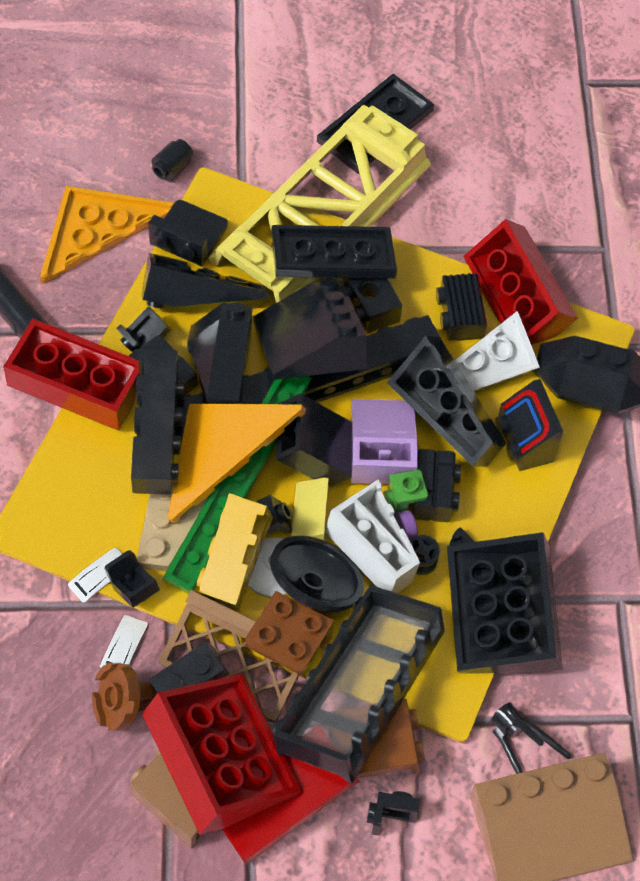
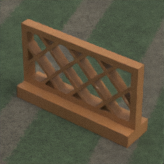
(238, 625)

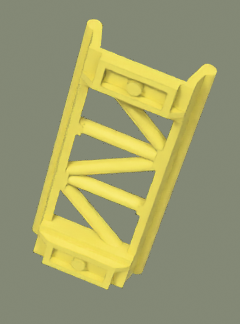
(369, 132)

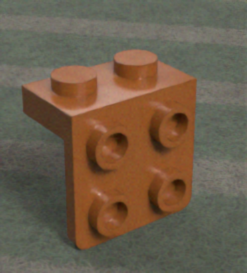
(289, 633)

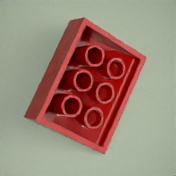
(219, 751)

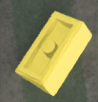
(310, 508)

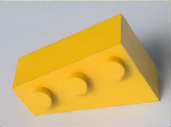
(234, 551)

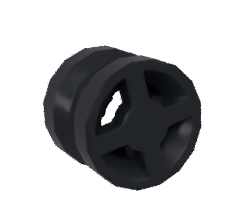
(428, 549)

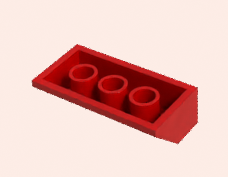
(519, 280)
(73, 374)

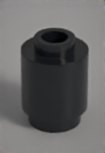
(172, 159)

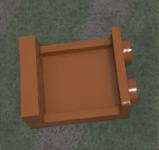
(397, 746)

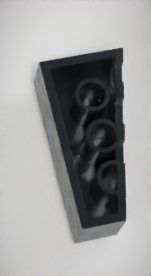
(444, 398)
(156, 423)

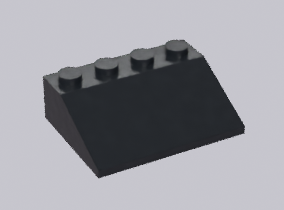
(312, 332)
(504, 606)

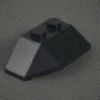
(591, 373)

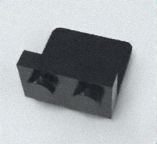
(187, 231)

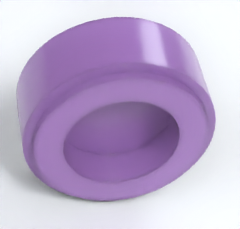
(407, 522)

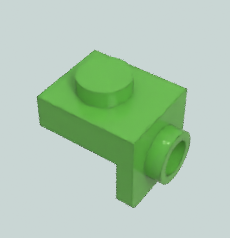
(405, 489)

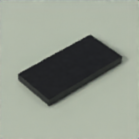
(391, 97)
(333, 251)

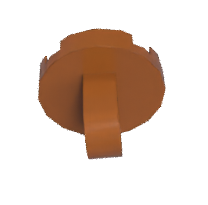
(120, 696)

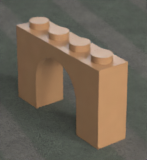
(158, 793)

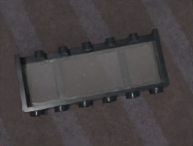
(359, 682)

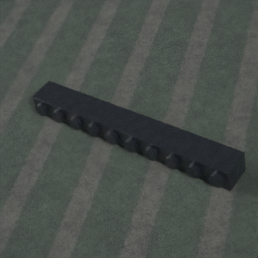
(385, 354)

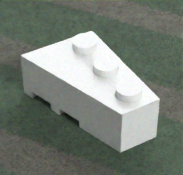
(373, 540)

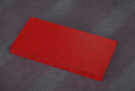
(267, 827)

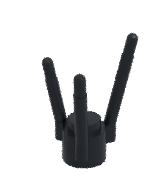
(512, 723)

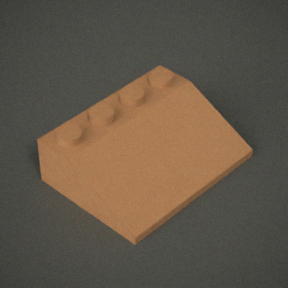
(552, 821)

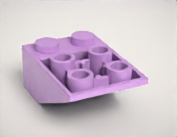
(382, 439)

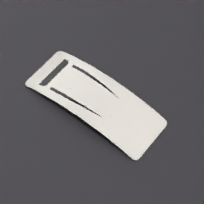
(93, 577)
(124, 641)

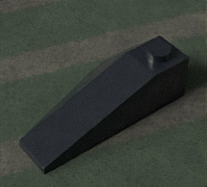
(175, 284)
(220, 351)

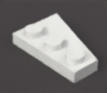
(499, 355)

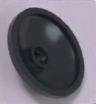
(316, 573)

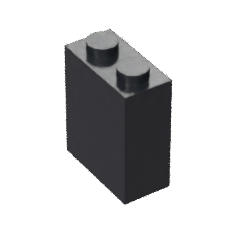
(317, 442)

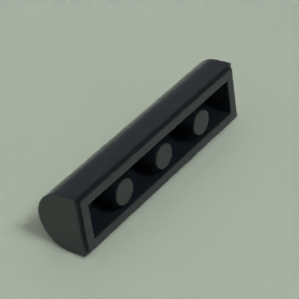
(15, 306)

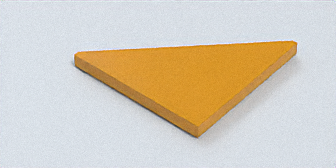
(94, 222)
(219, 443)

